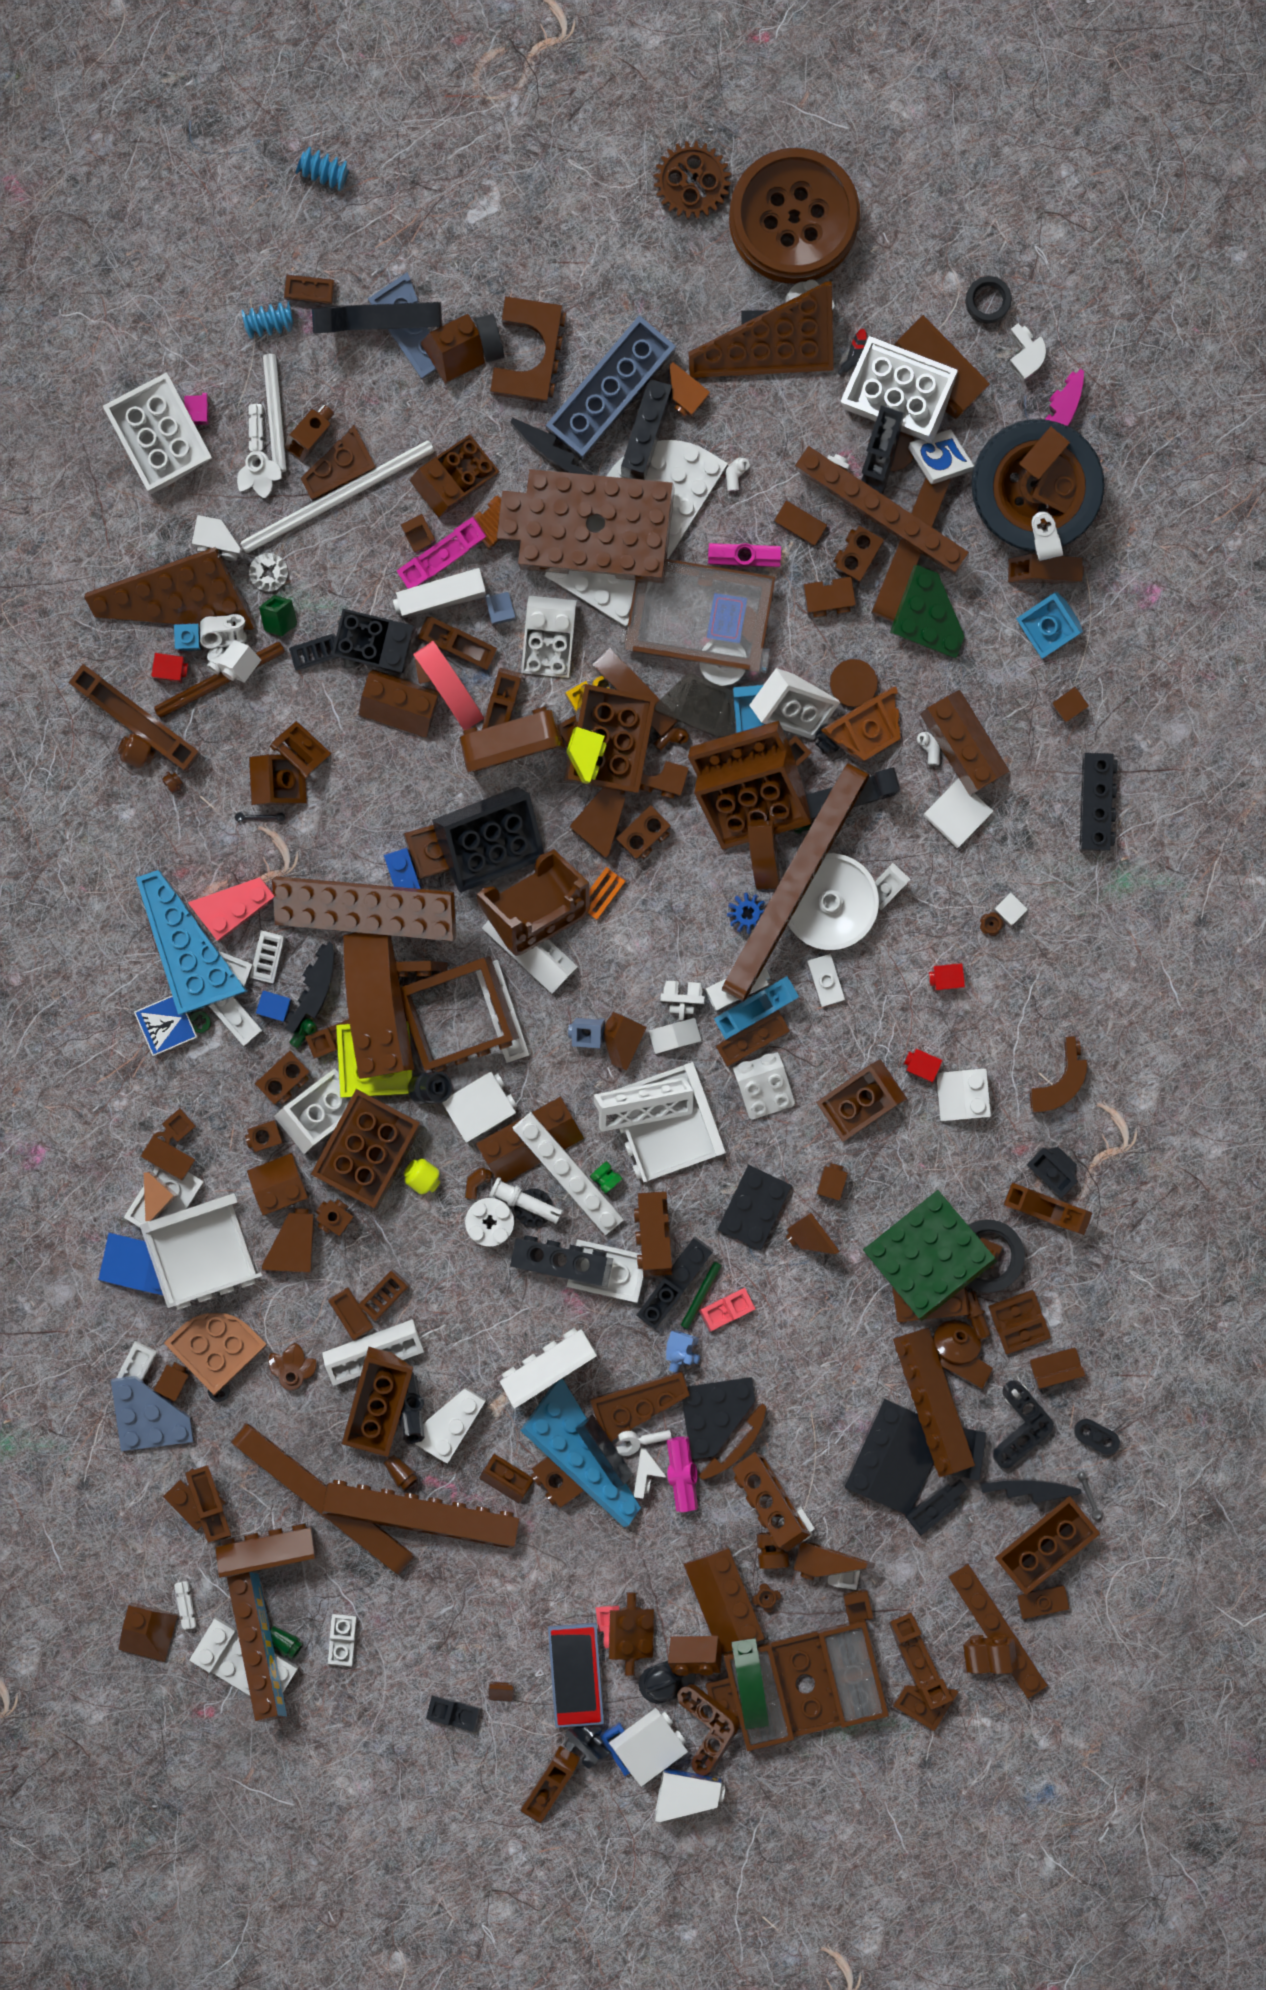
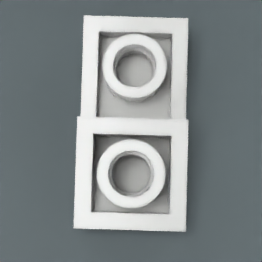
(342, 1640)

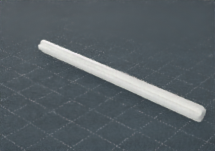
(337, 496)

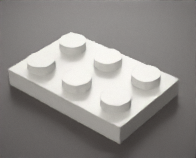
(184, 1189)
(625, 1276)

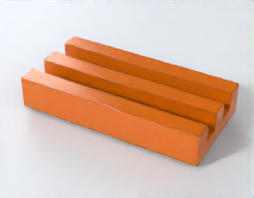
(614, 876)

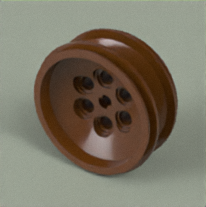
(782, 175)

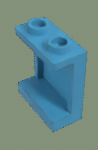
(744, 715)

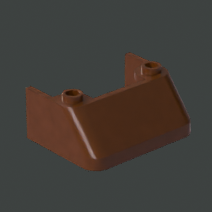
(511, 740)

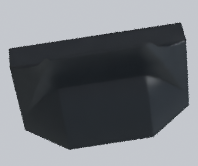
(1054, 1169)

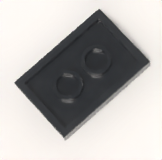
(754, 1207)

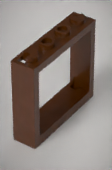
(499, 1002)

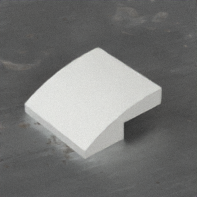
(957, 813)

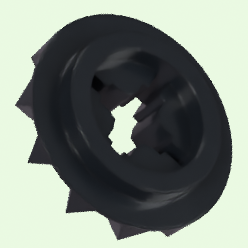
(525, 1216)

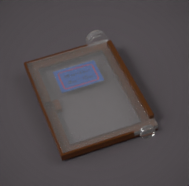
(702, 616)

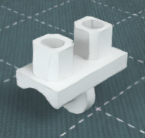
(694, 996)

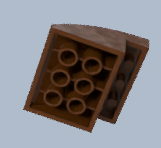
(749, 780)

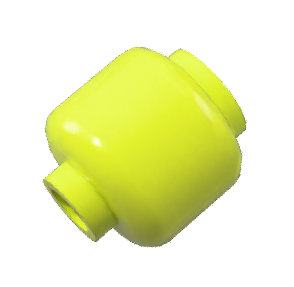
(422, 1176)

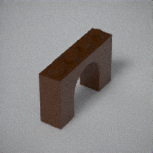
(535, 383)

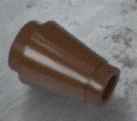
(400, 1473)

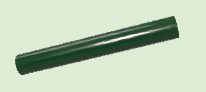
(701, 1295)

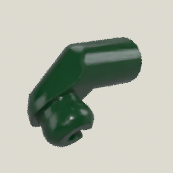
(305, 1028)

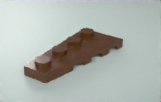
(636, 1404)

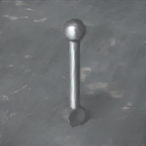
(1082, 1477)

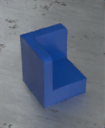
(273, 1006)

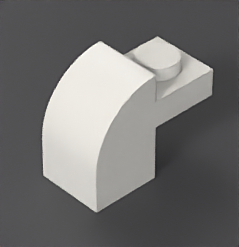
(1032, 353)

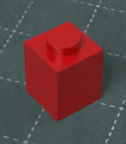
(169, 667)
(947, 977)
(922, 1064)

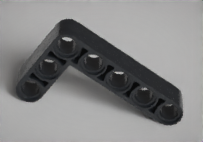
(376, 316)
(878, 787)

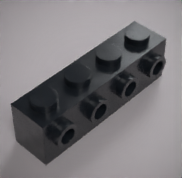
(1096, 802)

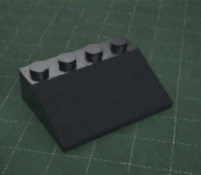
(489, 838)
(891, 1459)

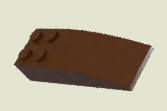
(375, 1006)

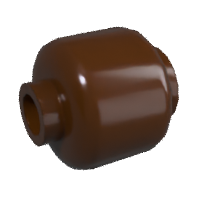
(135, 751)

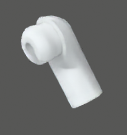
(734, 471)

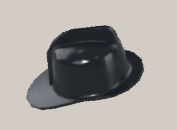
(660, 1685)

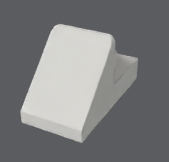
(890, 884)
(646, 1466)

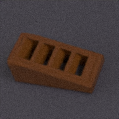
(377, 1289)

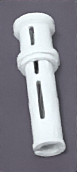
(514, 1196)

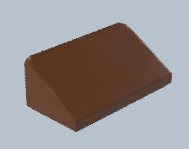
(1044, 453)
(167, 1158)
(506, 1478)

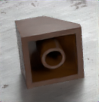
(455, 348)
(275, 781)
(277, 1184)

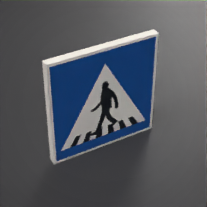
(164, 1026)

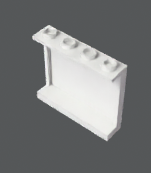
(677, 1141)
(199, 1252)

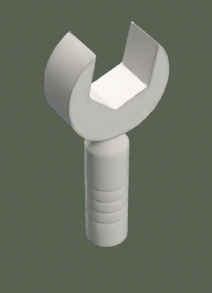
(634, 1442)

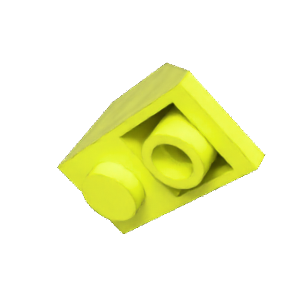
(584, 752)

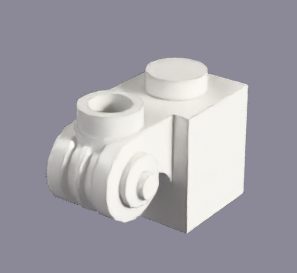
(235, 662)

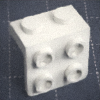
(764, 1085)

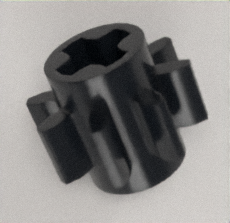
(824, 741)

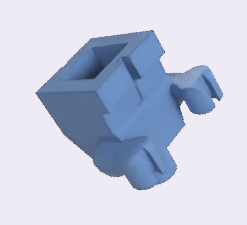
(680, 1350)

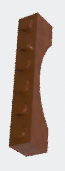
(134, 717)

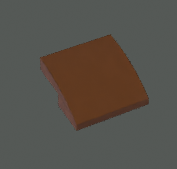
(1019, 1322)

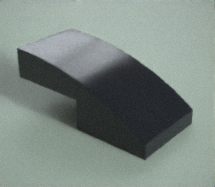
(453, 1713)

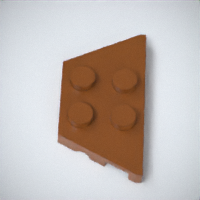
(867, 727)

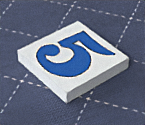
(941, 458)

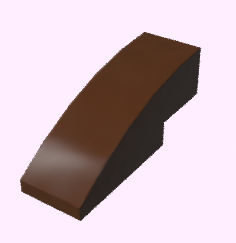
(457, 642)
(502, 698)
(764, 854)
(208, 1504)

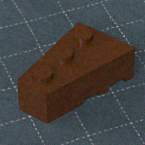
(653, 1234)

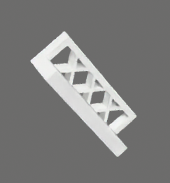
(644, 1098)

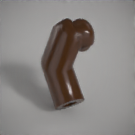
(474, 1180)

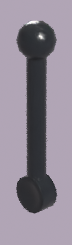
(241, 817)

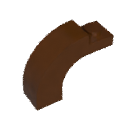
(1067, 1086)
(1048, 1209)

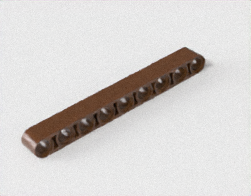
(313, 1491)

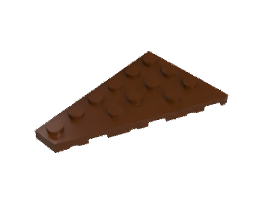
(783, 340)
(173, 593)

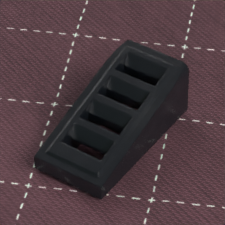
(326, 658)

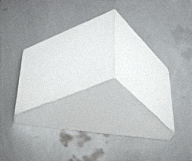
(675, 1035)

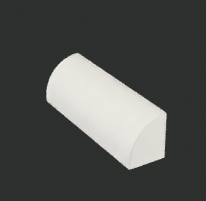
(543, 962)
(347, 1360)

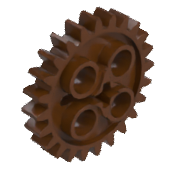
(709, 167)

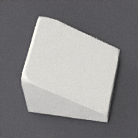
(1010, 909)
(845, 1580)

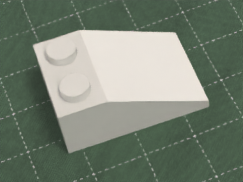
(793, 703)
(314, 1112)

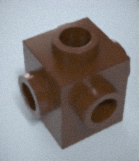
(343, 1216)

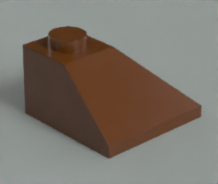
(810, 1235)
(147, 1631)

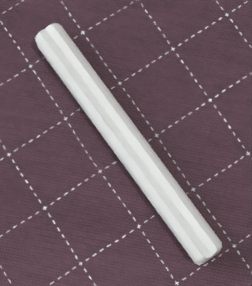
(274, 410)

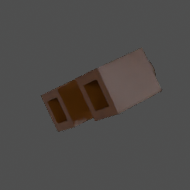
(669, 781)

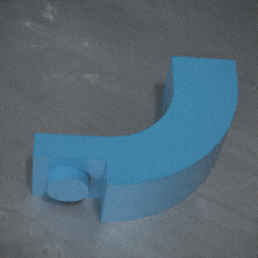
(756, 1007)

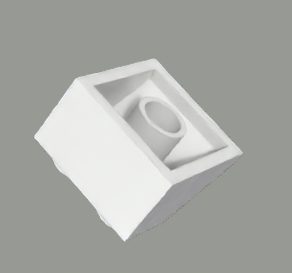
(963, 1094)

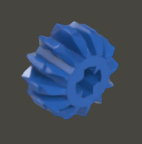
(739, 911)

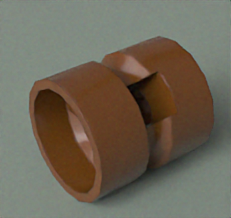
(770, 1559)

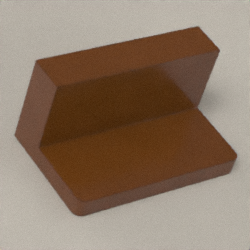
(1056, 1368)

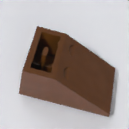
(453, 475)

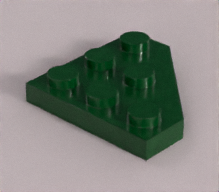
(927, 614)

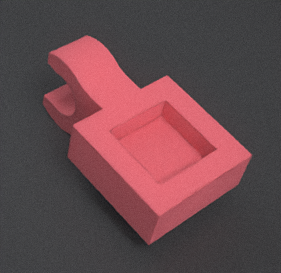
(603, 1621)

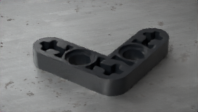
(1030, 1422)

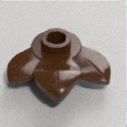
(292, 1363)

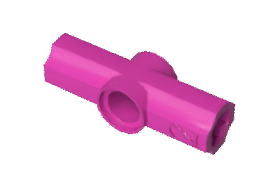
(728, 555)
(682, 1474)

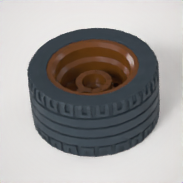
(996, 494)

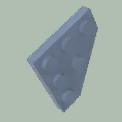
(147, 1417)

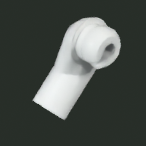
(929, 743)

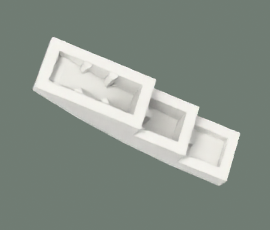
(519, 1046)

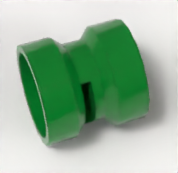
(605, 1177)

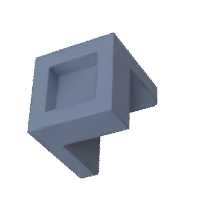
(500, 608)

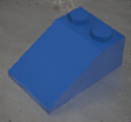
(129, 1264)

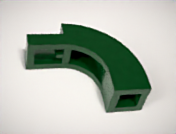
(750, 1684)

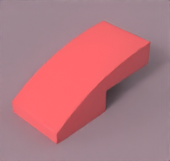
(727, 1309)

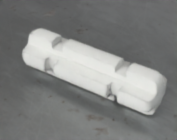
(255, 427)
(185, 1605)

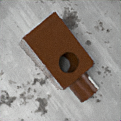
(309, 432)

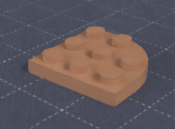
(215, 1348)

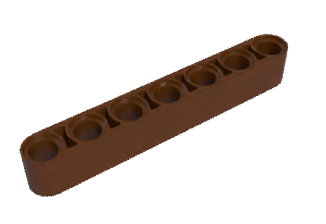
(906, 557)

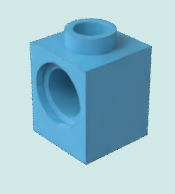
(187, 637)

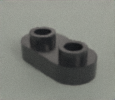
(1096, 1436)

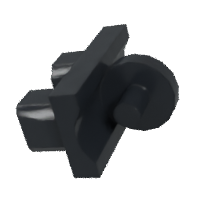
(589, 1743)

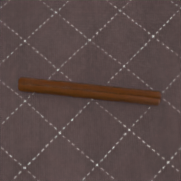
(211, 683)

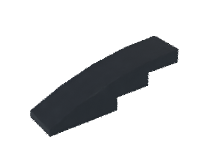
(544, 445)
(882, 448)
(1039, 1489)

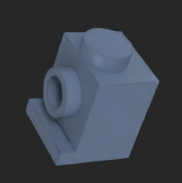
(581, 1039)

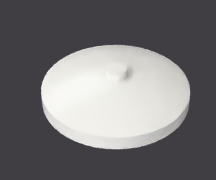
(837, 905)

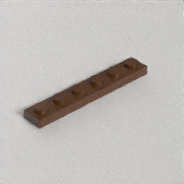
(994, 1624)

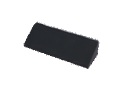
(604, 1451)

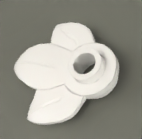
(259, 477)

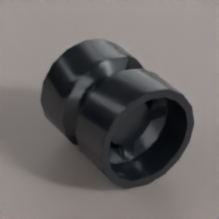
(430, 1087)

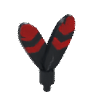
(854, 352)

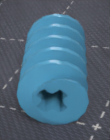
(323, 168)
(268, 320)

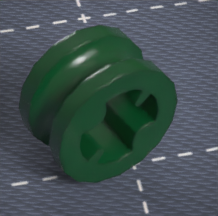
(205, 1027)

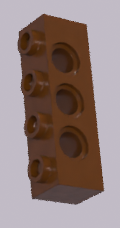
(794, 1529)

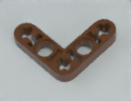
(717, 1729)

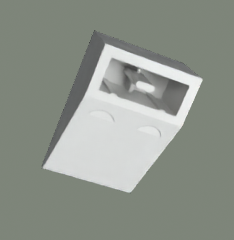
(548, 636)

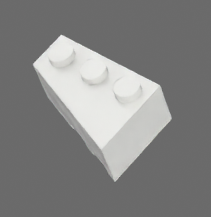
(449, 1424)

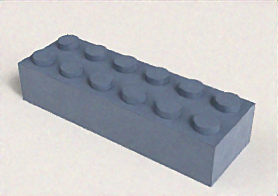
(610, 387)

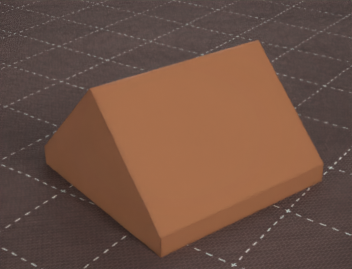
(156, 1196)

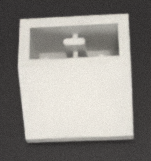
(213, 533)

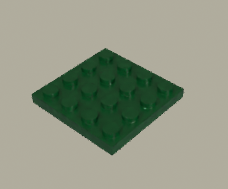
(929, 1255)

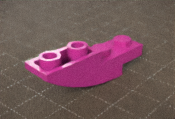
(1065, 403)

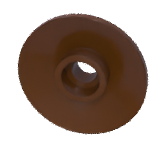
(951, 1347)

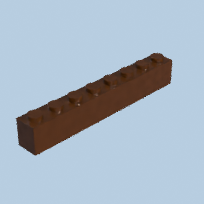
(882, 510)
(420, 1515)

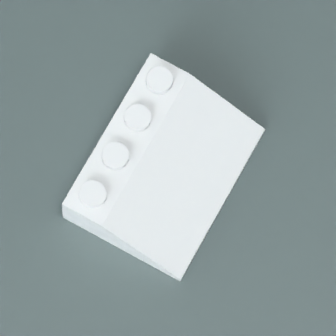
(902, 382)
(157, 433)
(548, 1367)

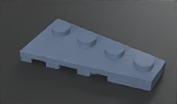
(407, 338)

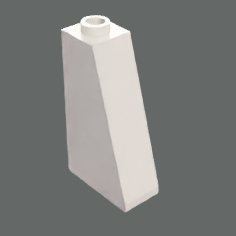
(440, 593)

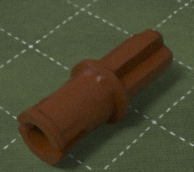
(977, 1317)

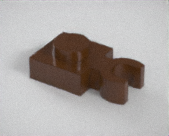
(176, 1126)

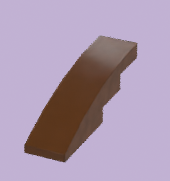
(625, 680)

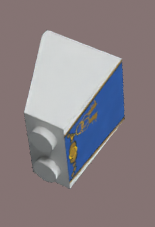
(686, 1794)

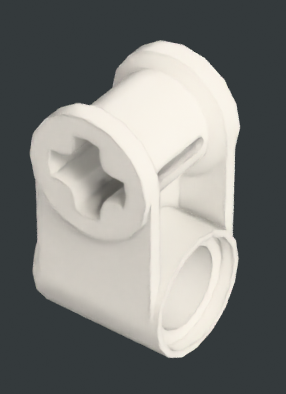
(1047, 540)
(220, 630)

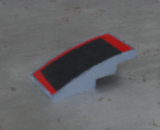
(575, 1675)

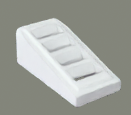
(278, 950)

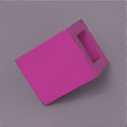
(198, 408)

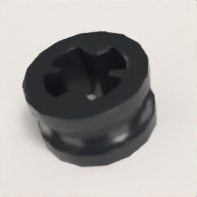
(226, 1390)

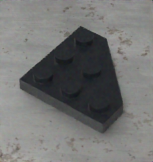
(714, 1413)

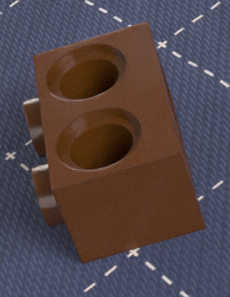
(862, 556)
(639, 829)
(279, 1073)

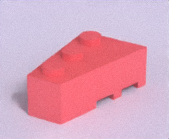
(232, 907)

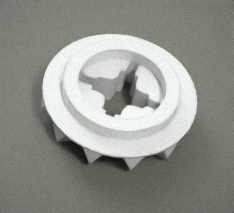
(267, 583)

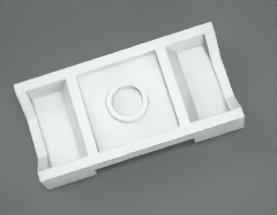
(222, 1655)

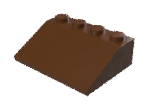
(626, 726)
(366, 1149)

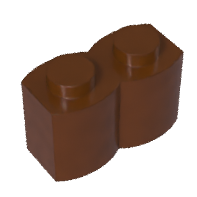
(990, 1655)

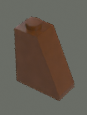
(1049, 571)
(600, 820)
(293, 1244)

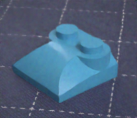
(1050, 624)

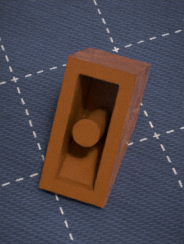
(686, 392)

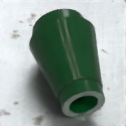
(285, 1642)

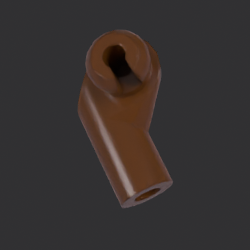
(674, 735)

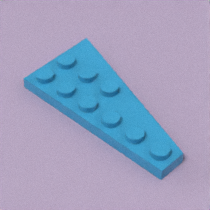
(189, 958)
(554, 1433)

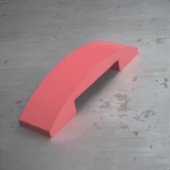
(448, 685)

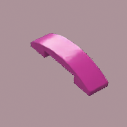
(442, 554)

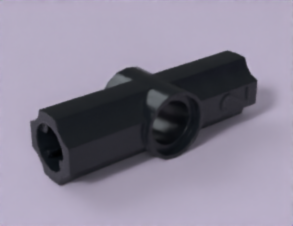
(411, 1414)

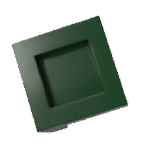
(278, 615)

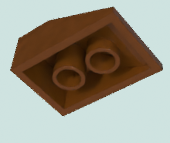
(861, 1100)

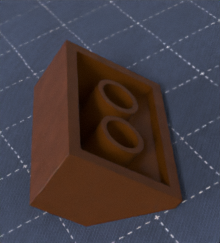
(398, 703)

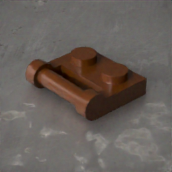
(304, 745)

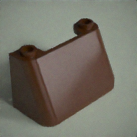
(538, 904)

